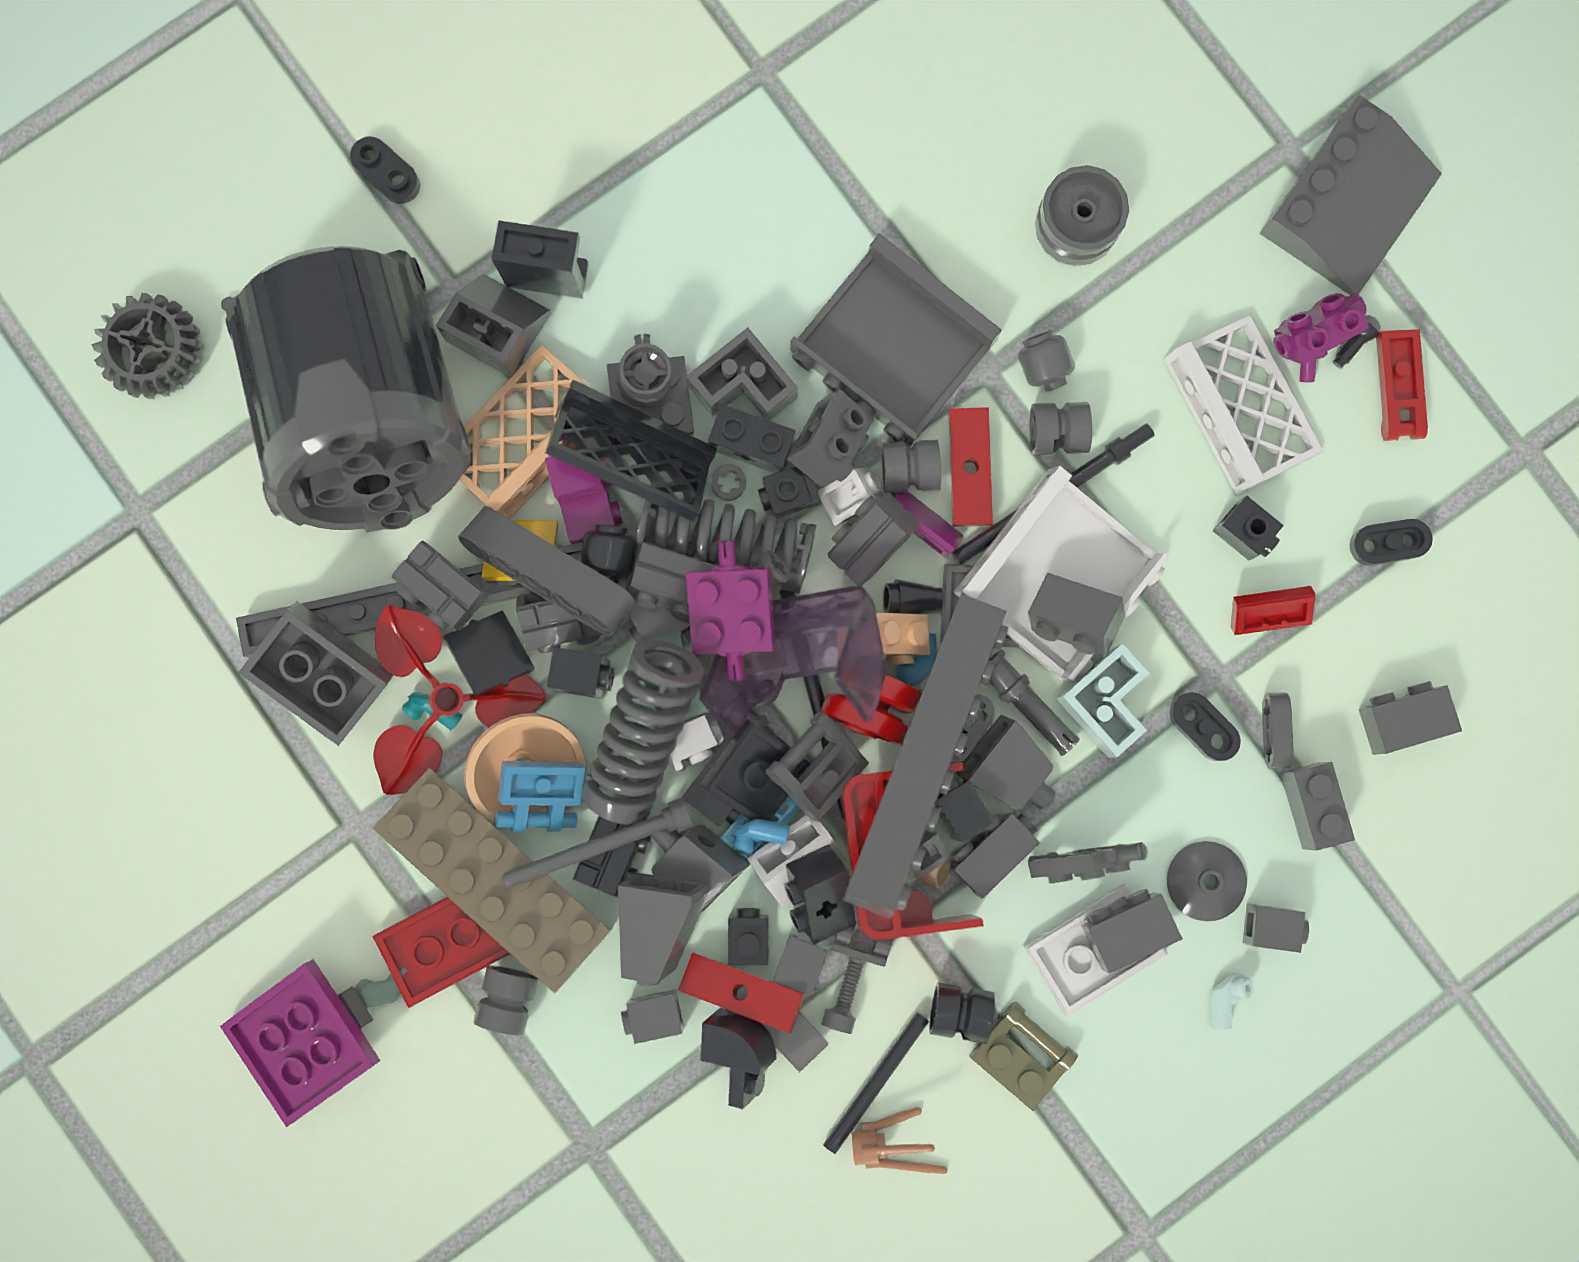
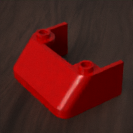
(860, 804)

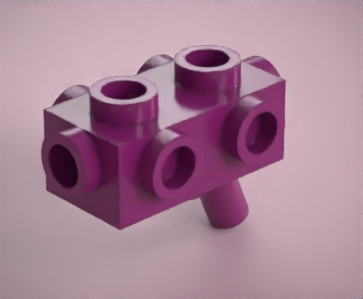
(1312, 333)

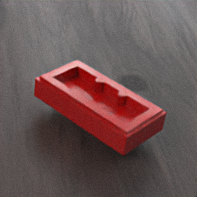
(1272, 610)

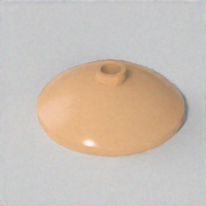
(518, 736)

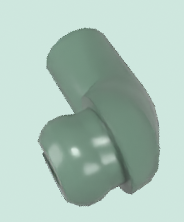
(378, 992)

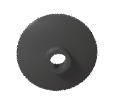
(1187, 878)

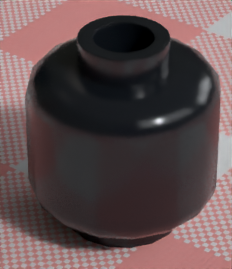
(608, 551)

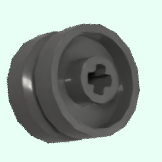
(1084, 193)

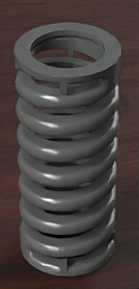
(654, 530)
(662, 740)

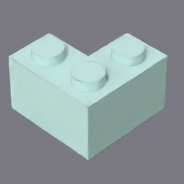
(1097, 705)

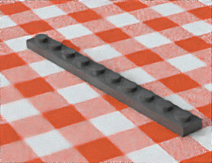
(361, 609)

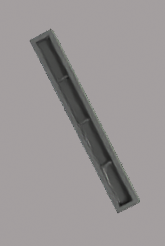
(925, 757)

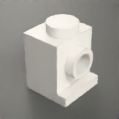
(696, 742)

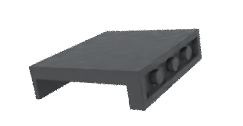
(895, 341)

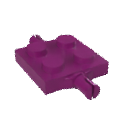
(731, 610)

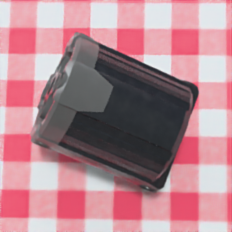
(321, 372)

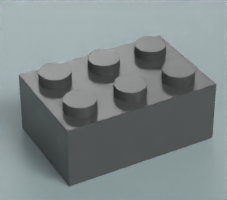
(316, 673)

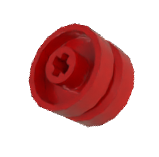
(884, 725)

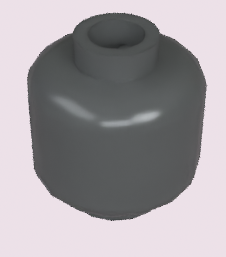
(1046, 360)

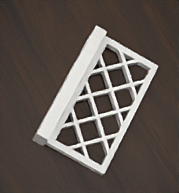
(1220, 425)

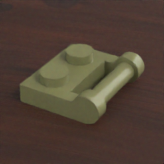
(1014, 1066)

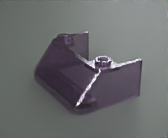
(812, 637)

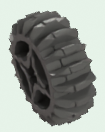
(152, 318)

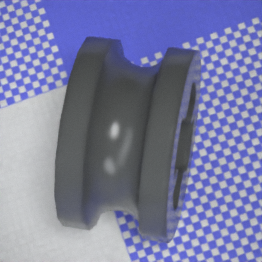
(722, 472)

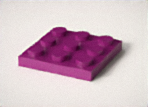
(300, 1043)

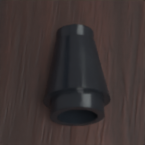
(911, 598)

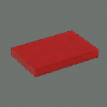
(436, 949)

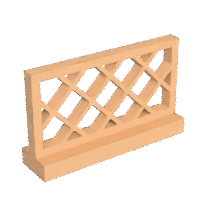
(532, 470)

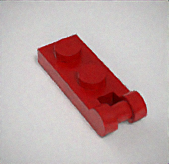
(1401, 384)

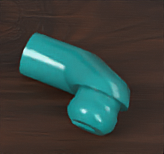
(419, 703)

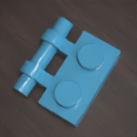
(539, 784)

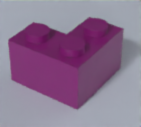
(581, 499)

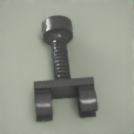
(840, 1017)

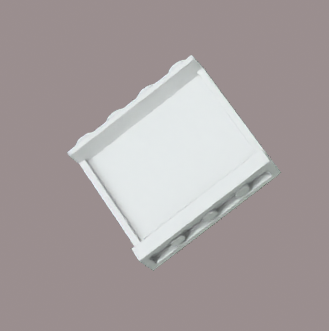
(1069, 537)

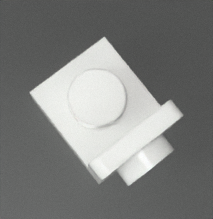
(845, 497)

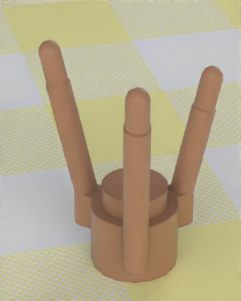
(871, 1147)

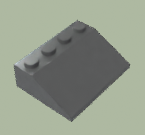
(1353, 197)

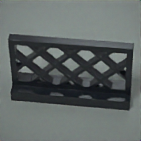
(630, 432)

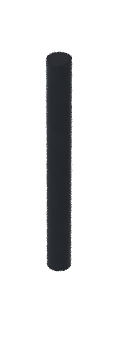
(875, 1083)

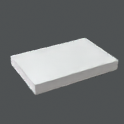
(1069, 963)

